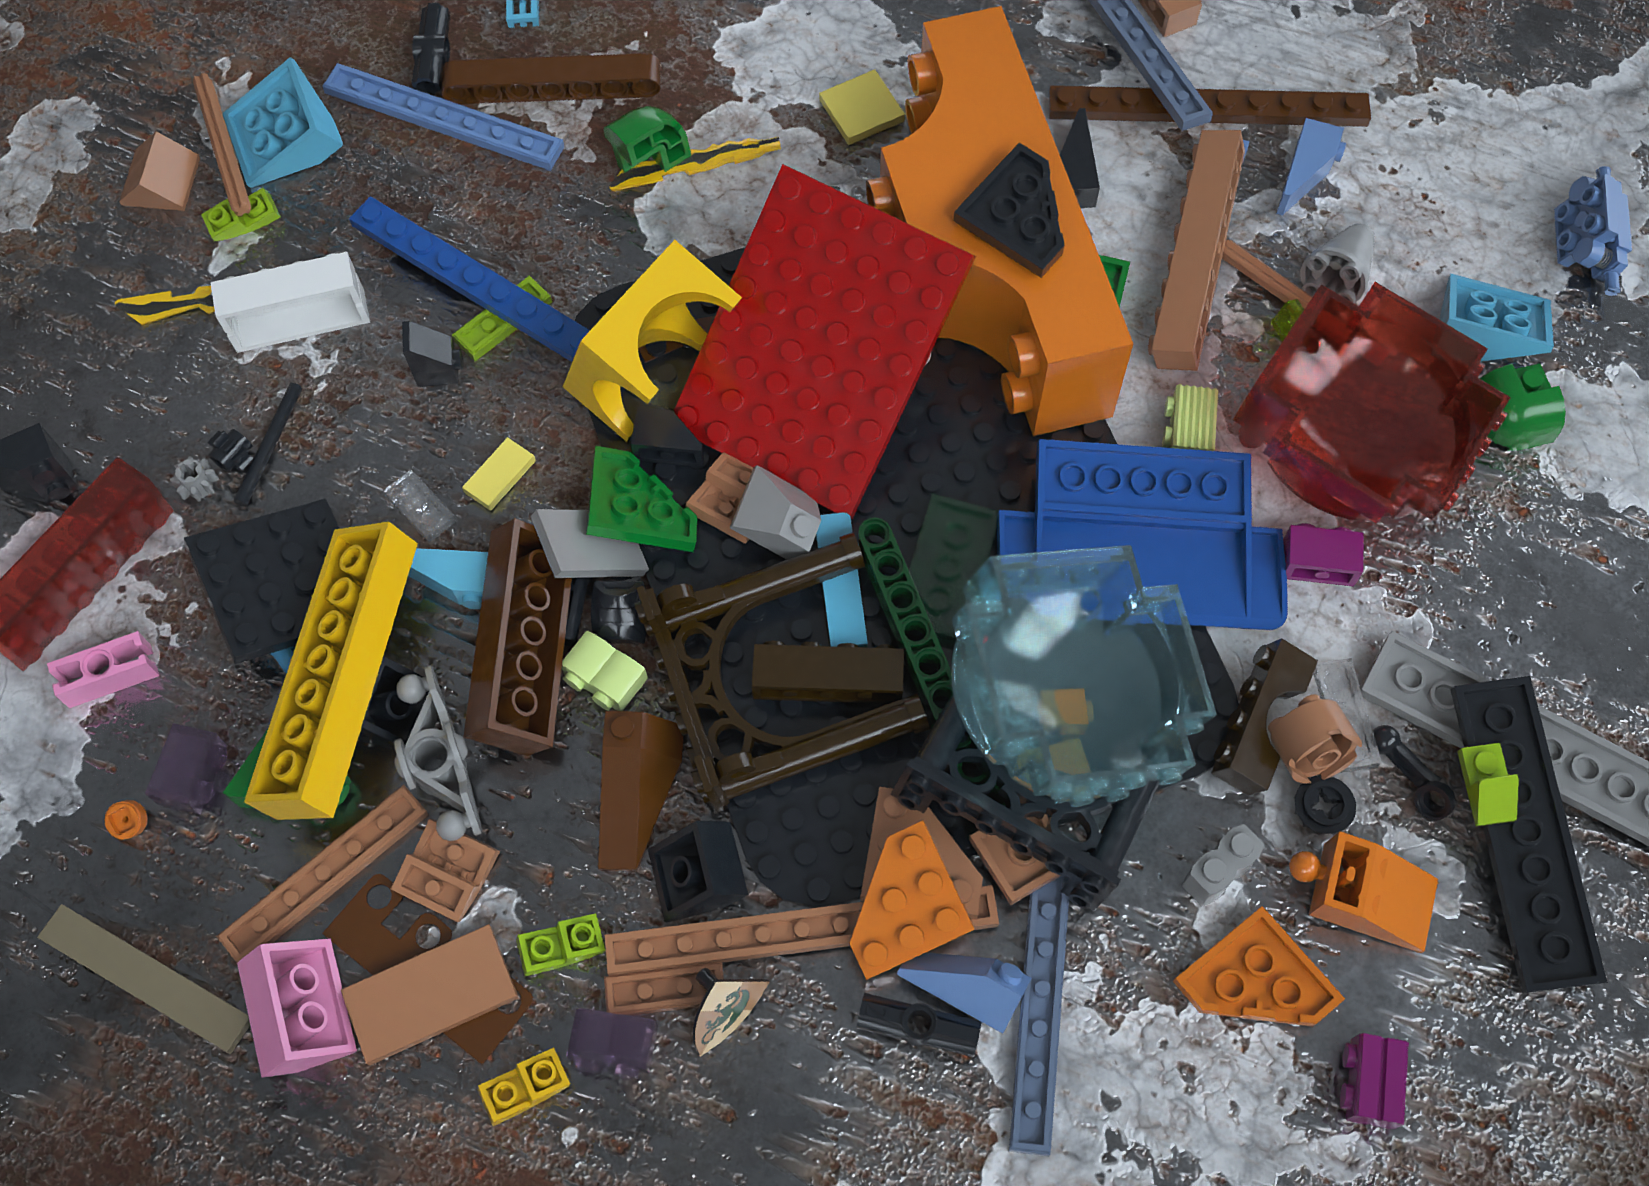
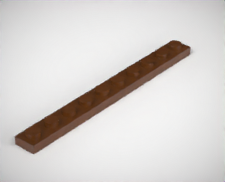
(1226, 105)

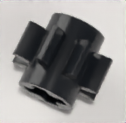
(230, 450)

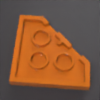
(908, 904)
(1259, 976)

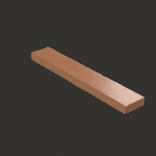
(324, 874)

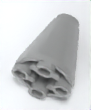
(1341, 263)

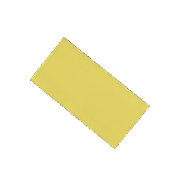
(499, 474)

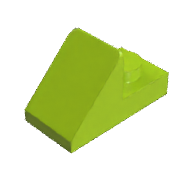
(1488, 785)

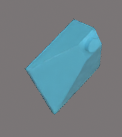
(280, 127)
(1498, 318)

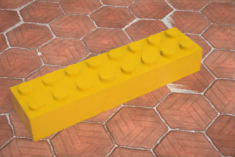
(332, 673)

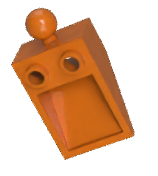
(1373, 894)

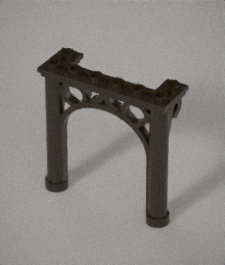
(685, 610)

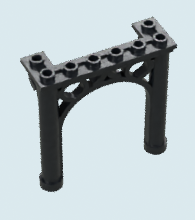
(1090, 876)

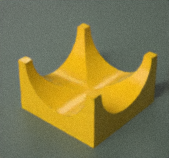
(645, 314)

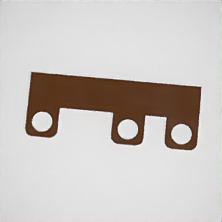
(376, 949)

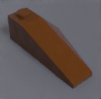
(637, 771)

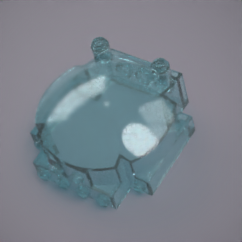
(1078, 674)

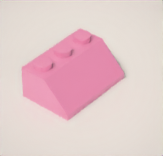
(295, 1006)

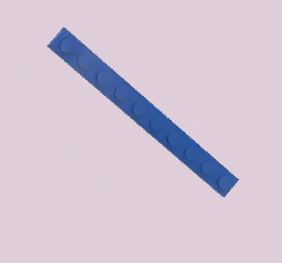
(469, 278)

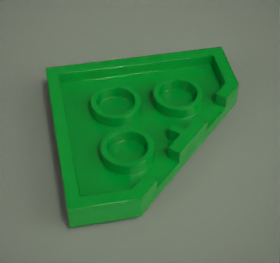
(635, 506)

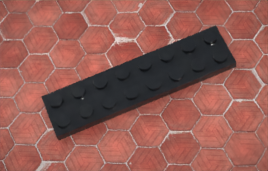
(1534, 854)

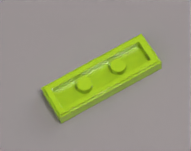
(488, 330)

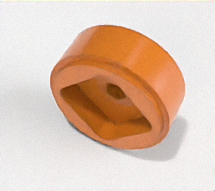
(125, 819)

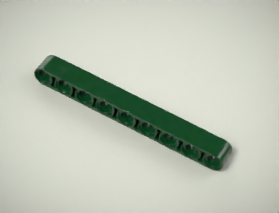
(910, 619)

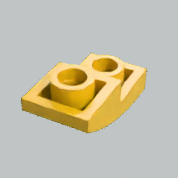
(523, 1087)

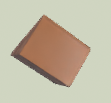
(160, 175)

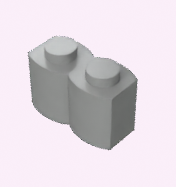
(1221, 866)

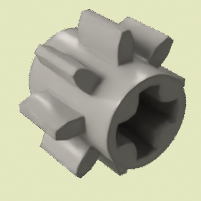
(194, 478)

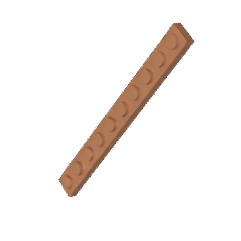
(749, 937)

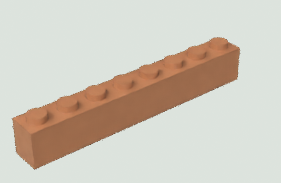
(1198, 250)

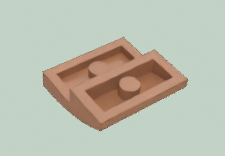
(721, 494)
(445, 872)

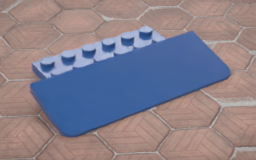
(1179, 513)

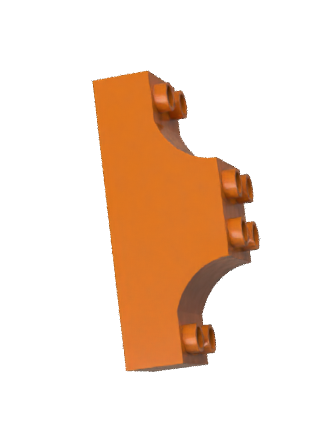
(1052, 332)

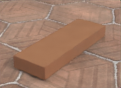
(657, 990)

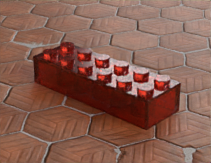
(76, 559)

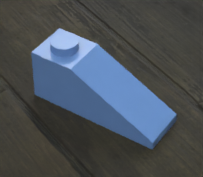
(1312, 160)
(972, 984)

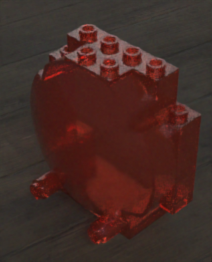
(1372, 408)

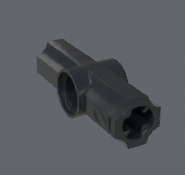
(431, 48)
(946, 1030)

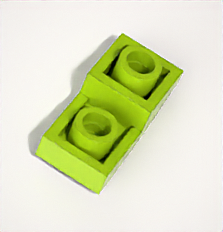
(224, 224)
(560, 945)

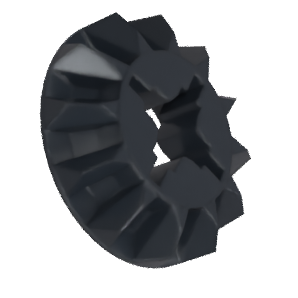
(1332, 791)

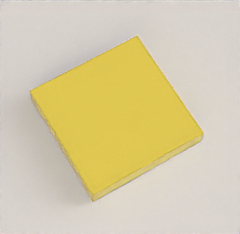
(861, 107)

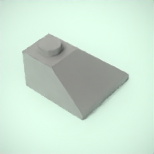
(776, 515)

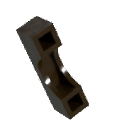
(1246, 754)

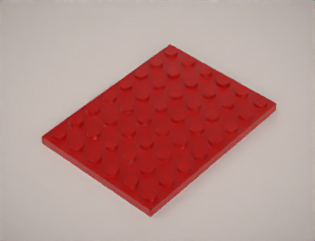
(823, 339)

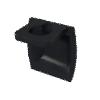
(614, 610)

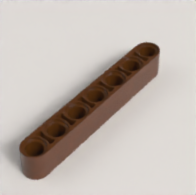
(551, 78)

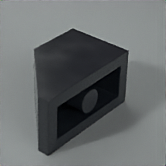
(431, 355)
(664, 439)

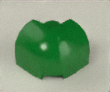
(647, 134)
(1533, 411)

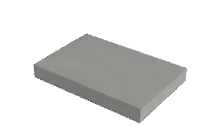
(582, 555)

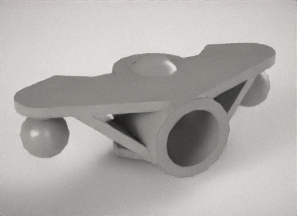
(428, 742)

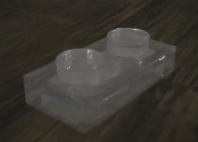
(419, 505)

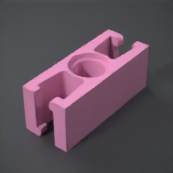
(90, 662)

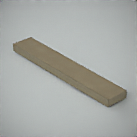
(146, 978)

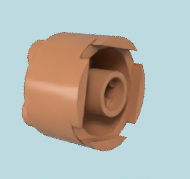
(1314, 739)

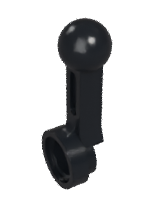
(1390, 744)

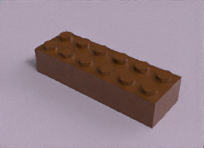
(518, 645)

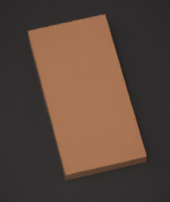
(429, 994)

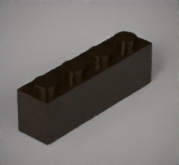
(827, 672)

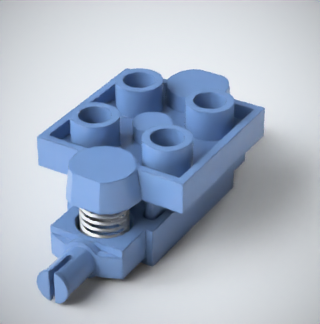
(1595, 228)

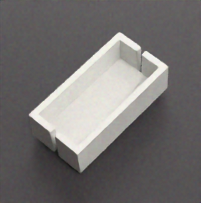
(290, 302)

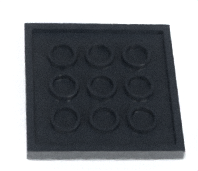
(263, 575)

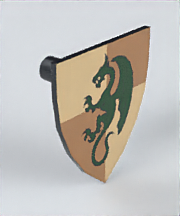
(723, 1007)

